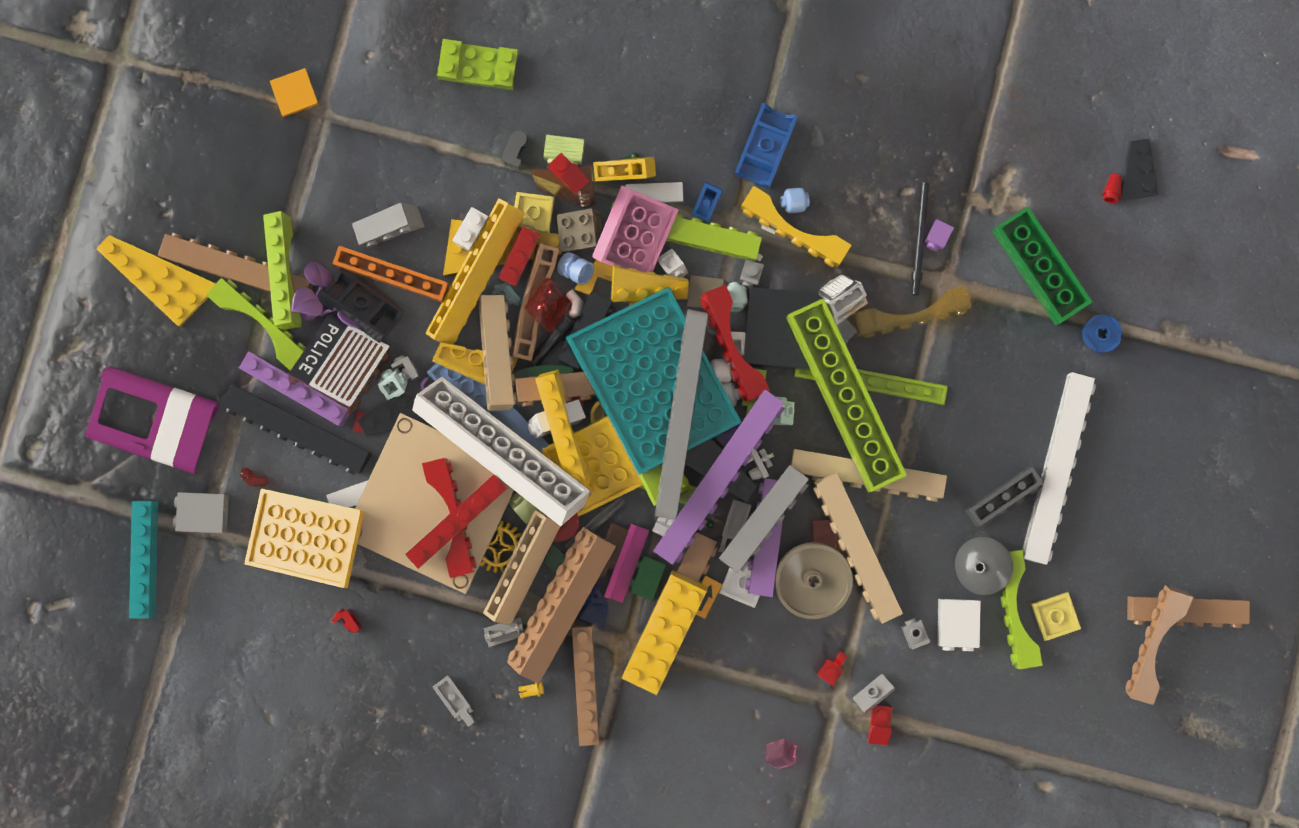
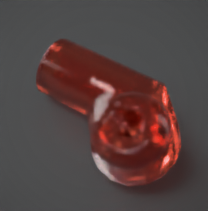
(251, 479)

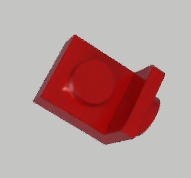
(350, 621)

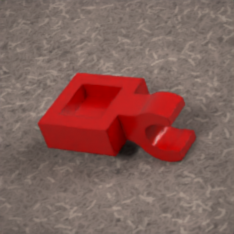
(831, 670)

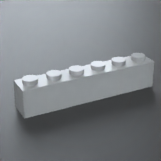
(763, 519)

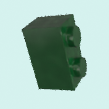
(648, 577)

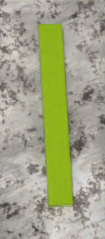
(895, 386)

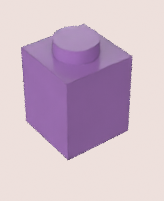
(938, 235)

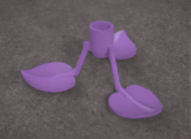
(308, 302)

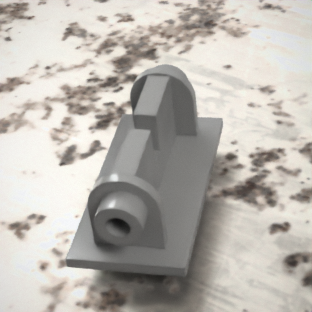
(502, 633)

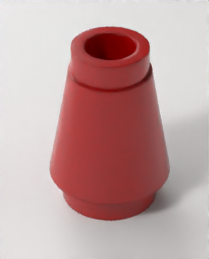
(1112, 191)

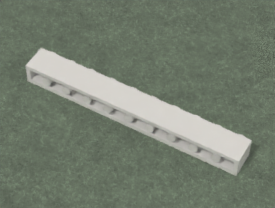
(1057, 468)

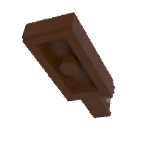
(616, 536)

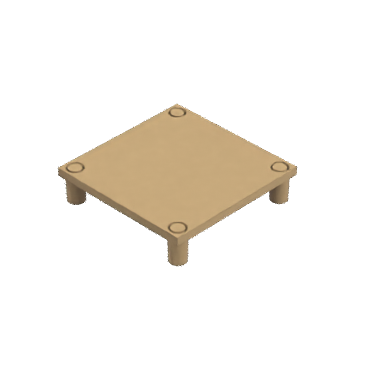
(405, 508)

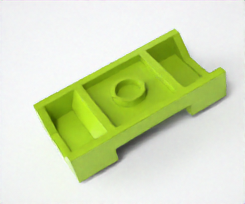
(477, 65)

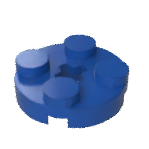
(1097, 343)

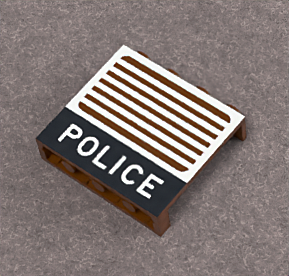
(340, 362)

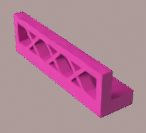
(626, 563)

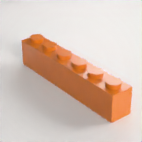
(391, 274)

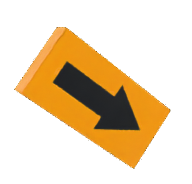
(712, 591)

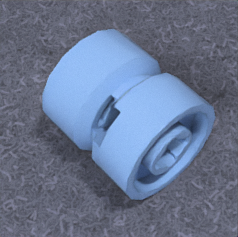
(575, 268)

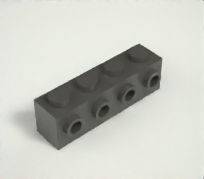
(1004, 496)

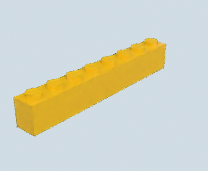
(475, 272)

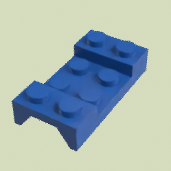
(765, 146)

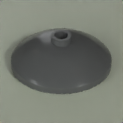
(996, 564)

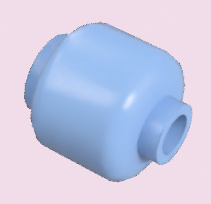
(795, 200)

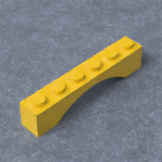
(760, 206)
(555, 407)

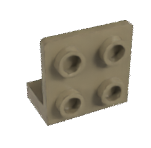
(579, 229)

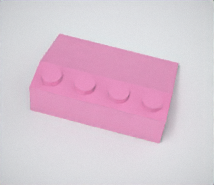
(635, 231)

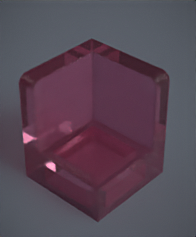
(780, 754)

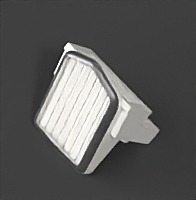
(843, 297)

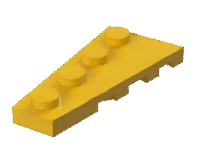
(638, 285)
(463, 361)

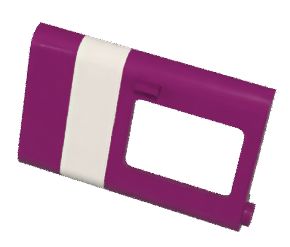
(177, 425)

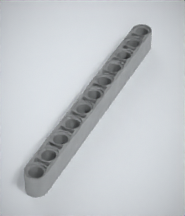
(681, 415)

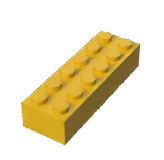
(664, 632)

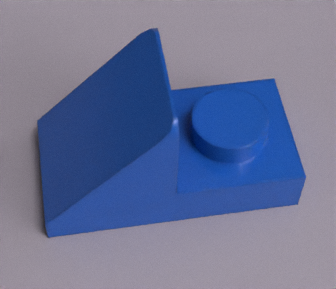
(707, 201)

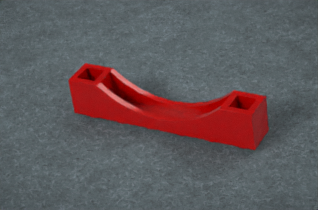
(719, 305)
(439, 477)
(456, 521)

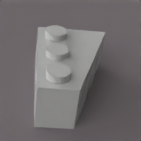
(387, 224)

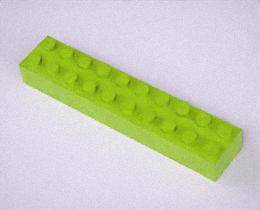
(846, 395)

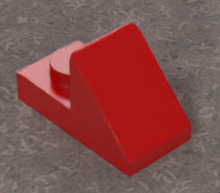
(568, 173)
(880, 725)

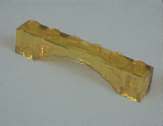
(872, 320)

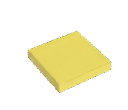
(537, 211)
(1055, 616)

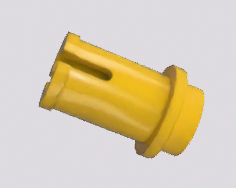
(532, 690)

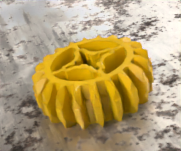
(496, 563)

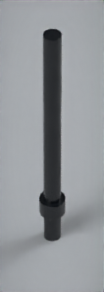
(917, 275)

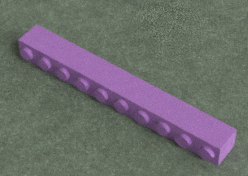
(718, 477)

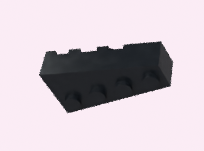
(594, 310)
(703, 457)

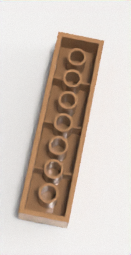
(560, 605)

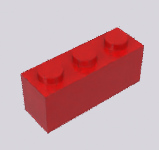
(519, 255)

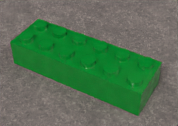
(1041, 266)

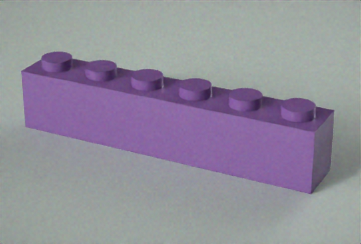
(300, 392)
(764, 564)

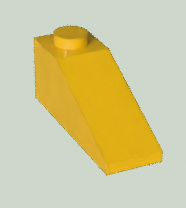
(624, 169)

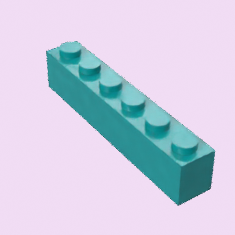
(143, 559)

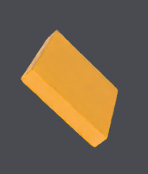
(294, 92)

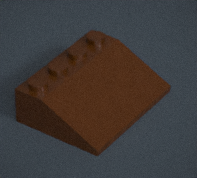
(551, 185)

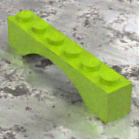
(278, 239)
(228, 298)
(1025, 651)

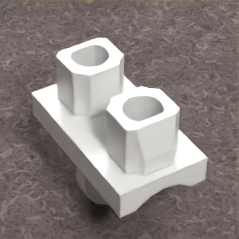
(759, 471)

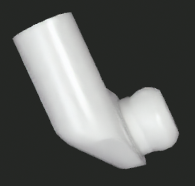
(577, 304)

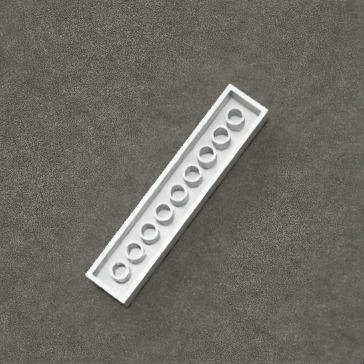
(501, 450)

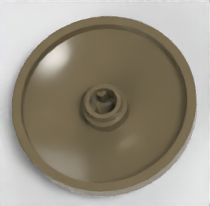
(813, 580)

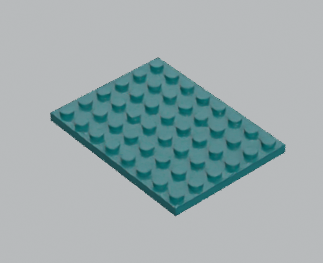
(634, 372)

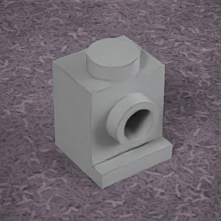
(909, 627)

